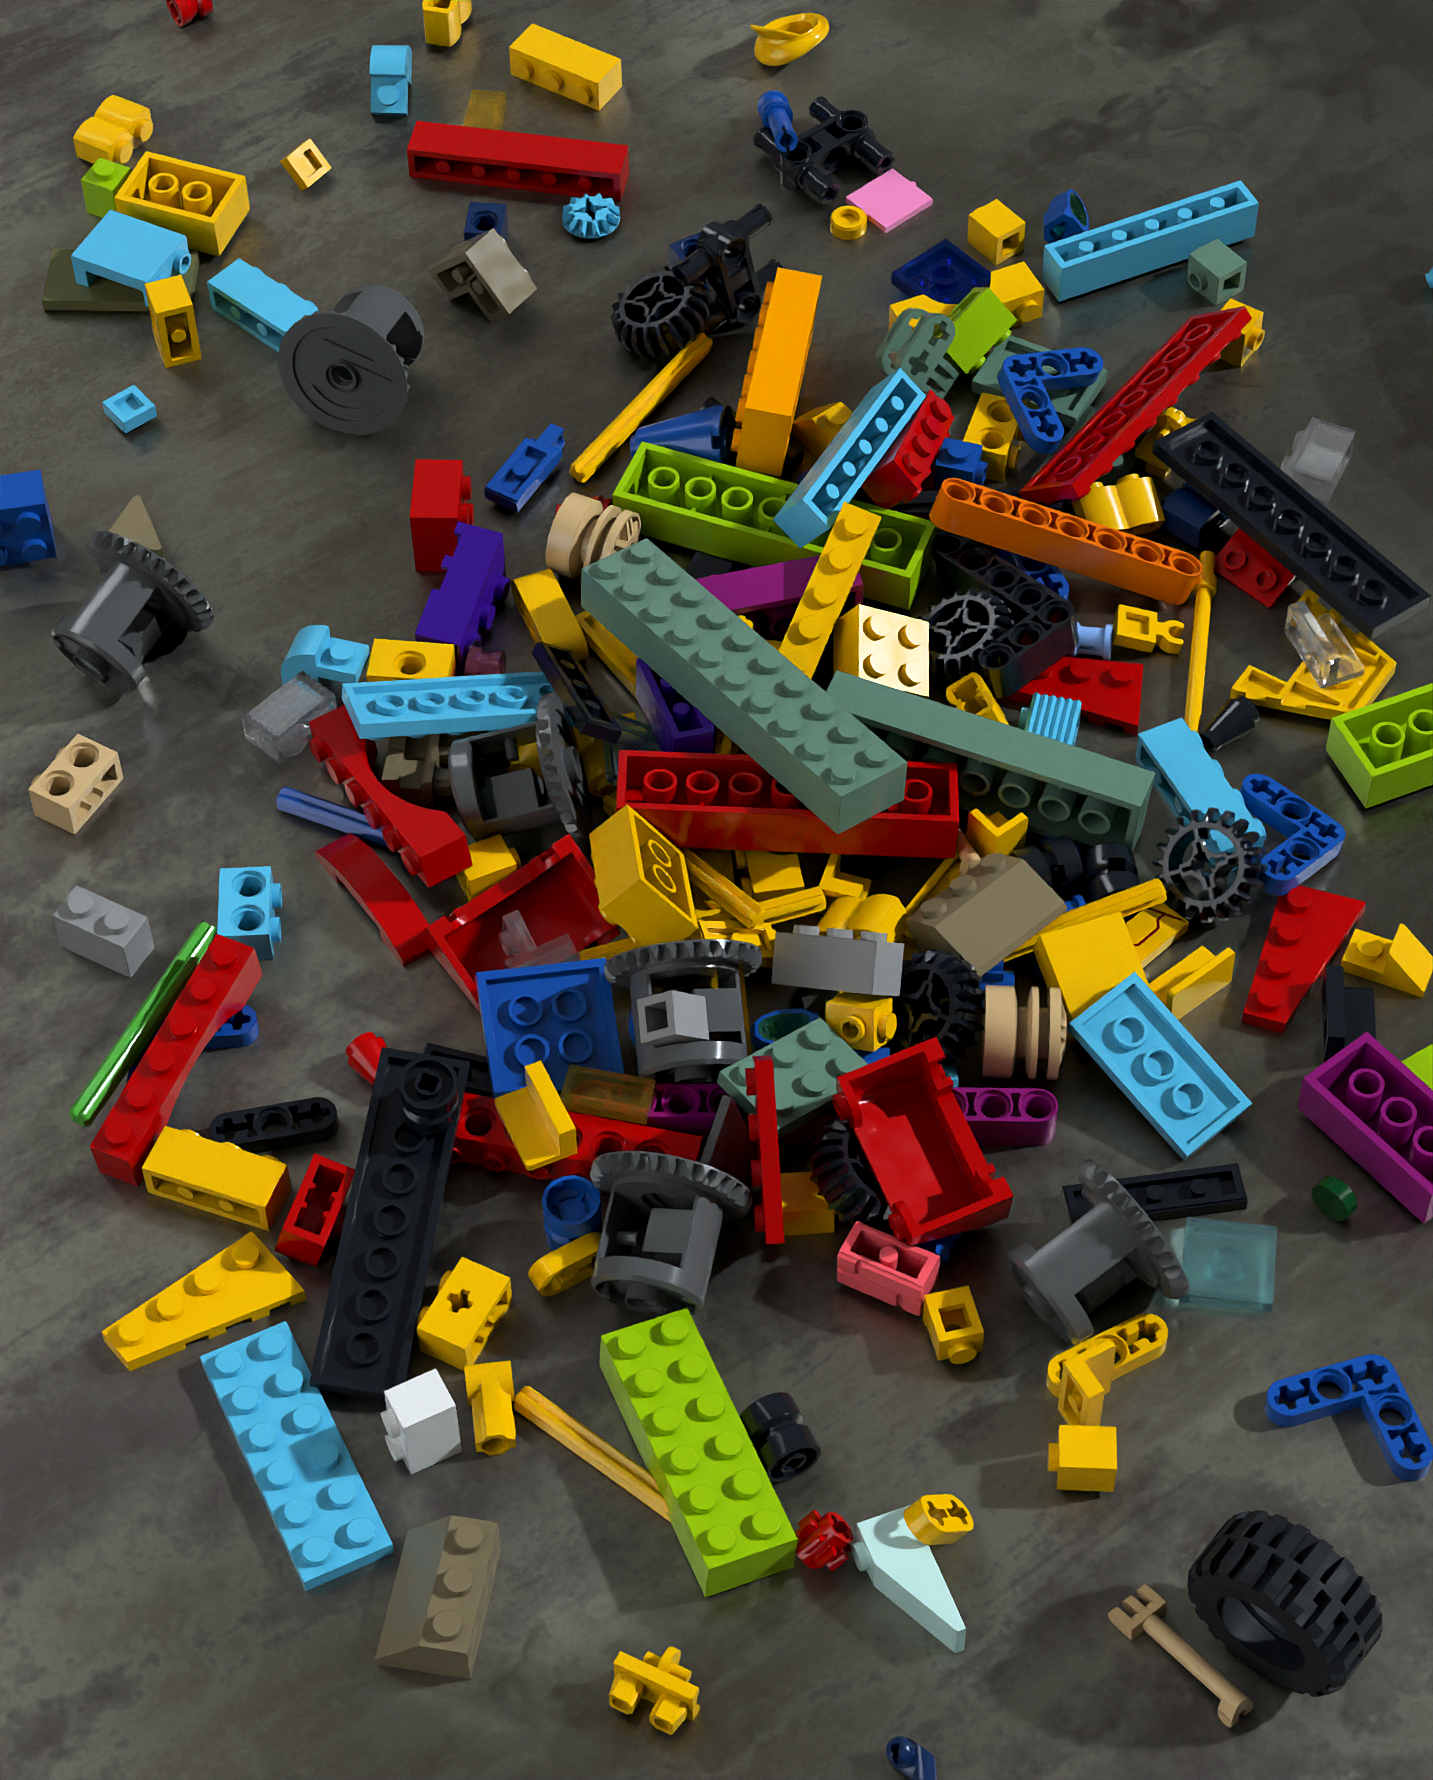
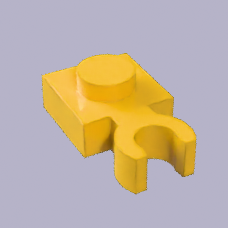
(1141, 631)

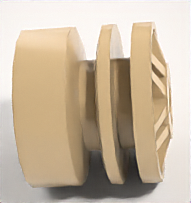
(587, 534)
(1022, 1032)

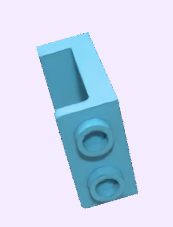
(130, 253)

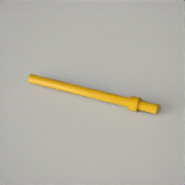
(1204, 592)

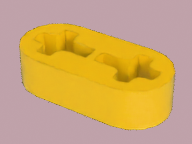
(565, 1265)
(938, 1519)

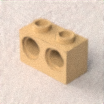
(75, 783)

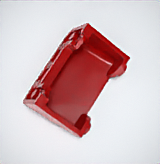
(554, 899)
(921, 1146)

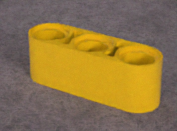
(548, 612)

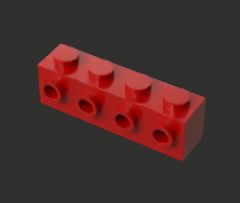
(910, 455)

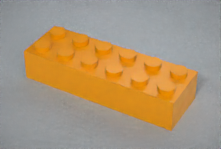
(775, 371)

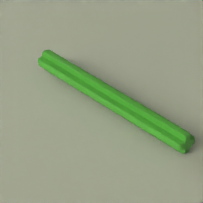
(141, 1026)

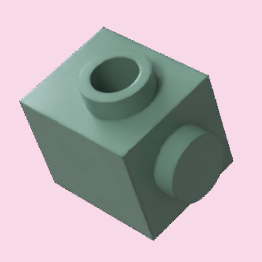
(1216, 271)

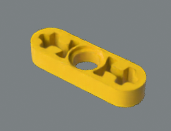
(1122, 1336)

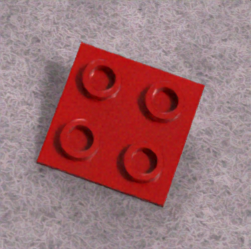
(1252, 569)

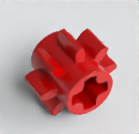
(823, 1540)

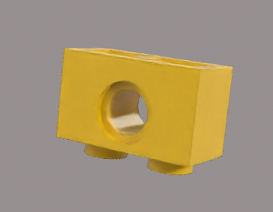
(173, 321)
(410, 660)

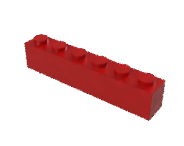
(517, 160)

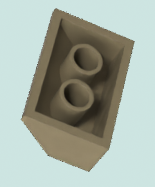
(986, 912)
(441, 1597)

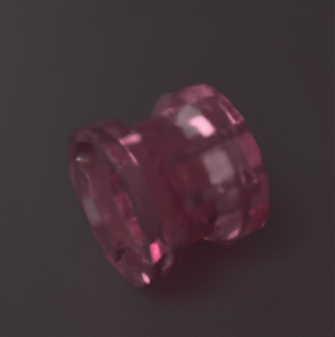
(484, 663)

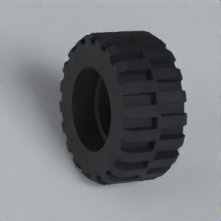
(1285, 1603)

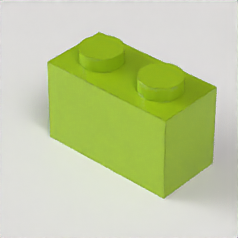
(979, 324)

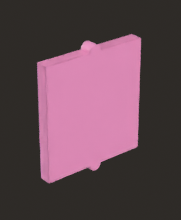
(889, 200)

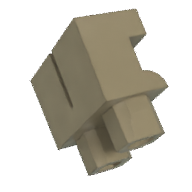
(415, 768)

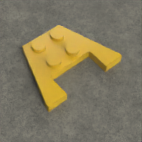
(1302, 692)

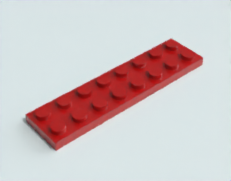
(1135, 407)

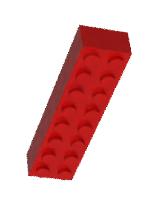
(740, 806)

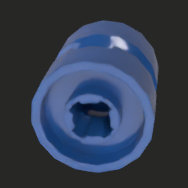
(570, 1210)

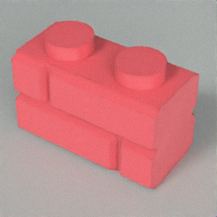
(887, 1268)

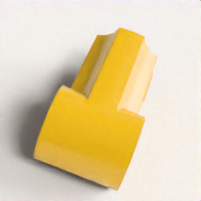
(491, 1398)

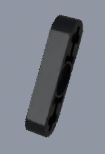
(285, 1112)

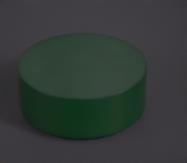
(1334, 1198)

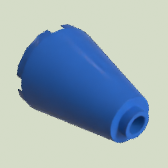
(698, 433)

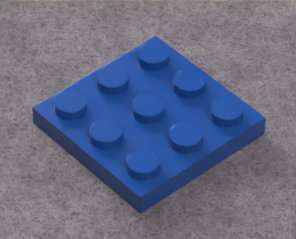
(550, 1016)

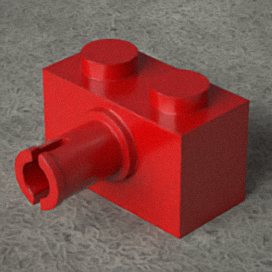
(316, 1211)

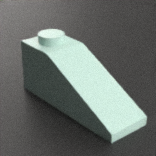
(908, 1575)

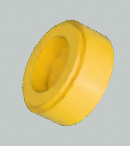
(848, 222)

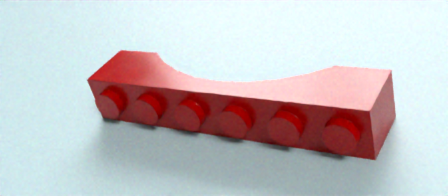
(424, 837)
(143, 1109)

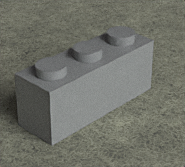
(838, 961)

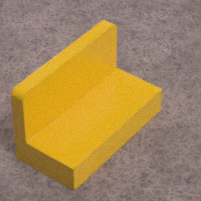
(1193, 980)
(537, 1120)
(1085, 1383)

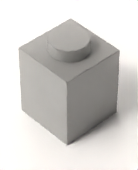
(672, 1018)

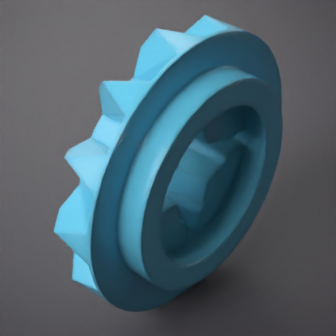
(581, 224)

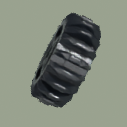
(660, 313)
(962, 631)
(1204, 847)
(951, 990)
(846, 1176)

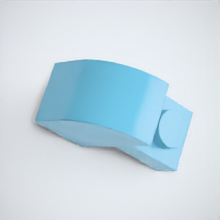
(390, 79)
(324, 657)

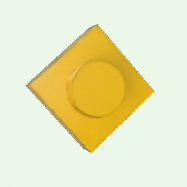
(305, 164)

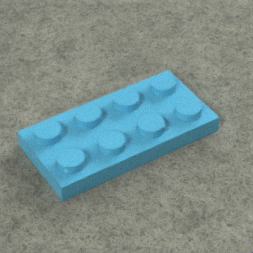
(1159, 1066)

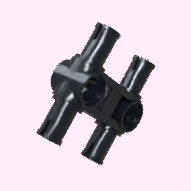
(825, 149)
(729, 268)

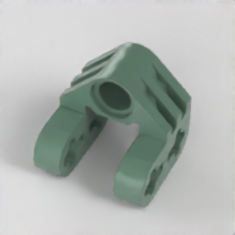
(917, 357)

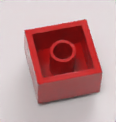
(436, 507)

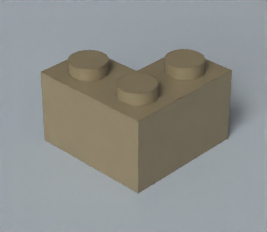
(485, 271)

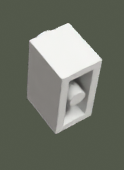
(421, 1422)

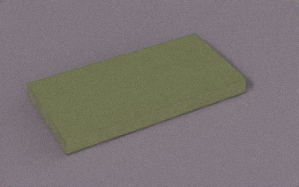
(64, 293)

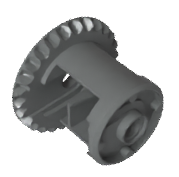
(353, 360)
(128, 612)
(521, 793)
(699, 967)
(685, 1218)
(1095, 1258)

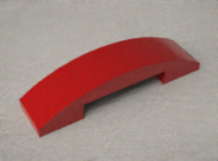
(379, 894)

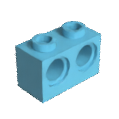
(248, 908)

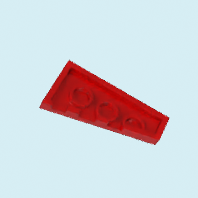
(1106, 688)
(1298, 946)
(765, 1169)

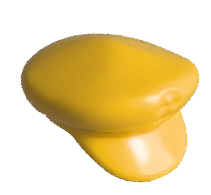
(789, 38)

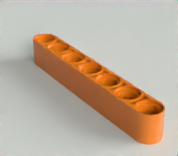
(1065, 541)

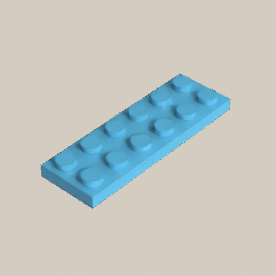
(444, 704)
(296, 1456)

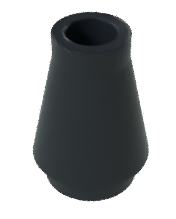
(1231, 722)

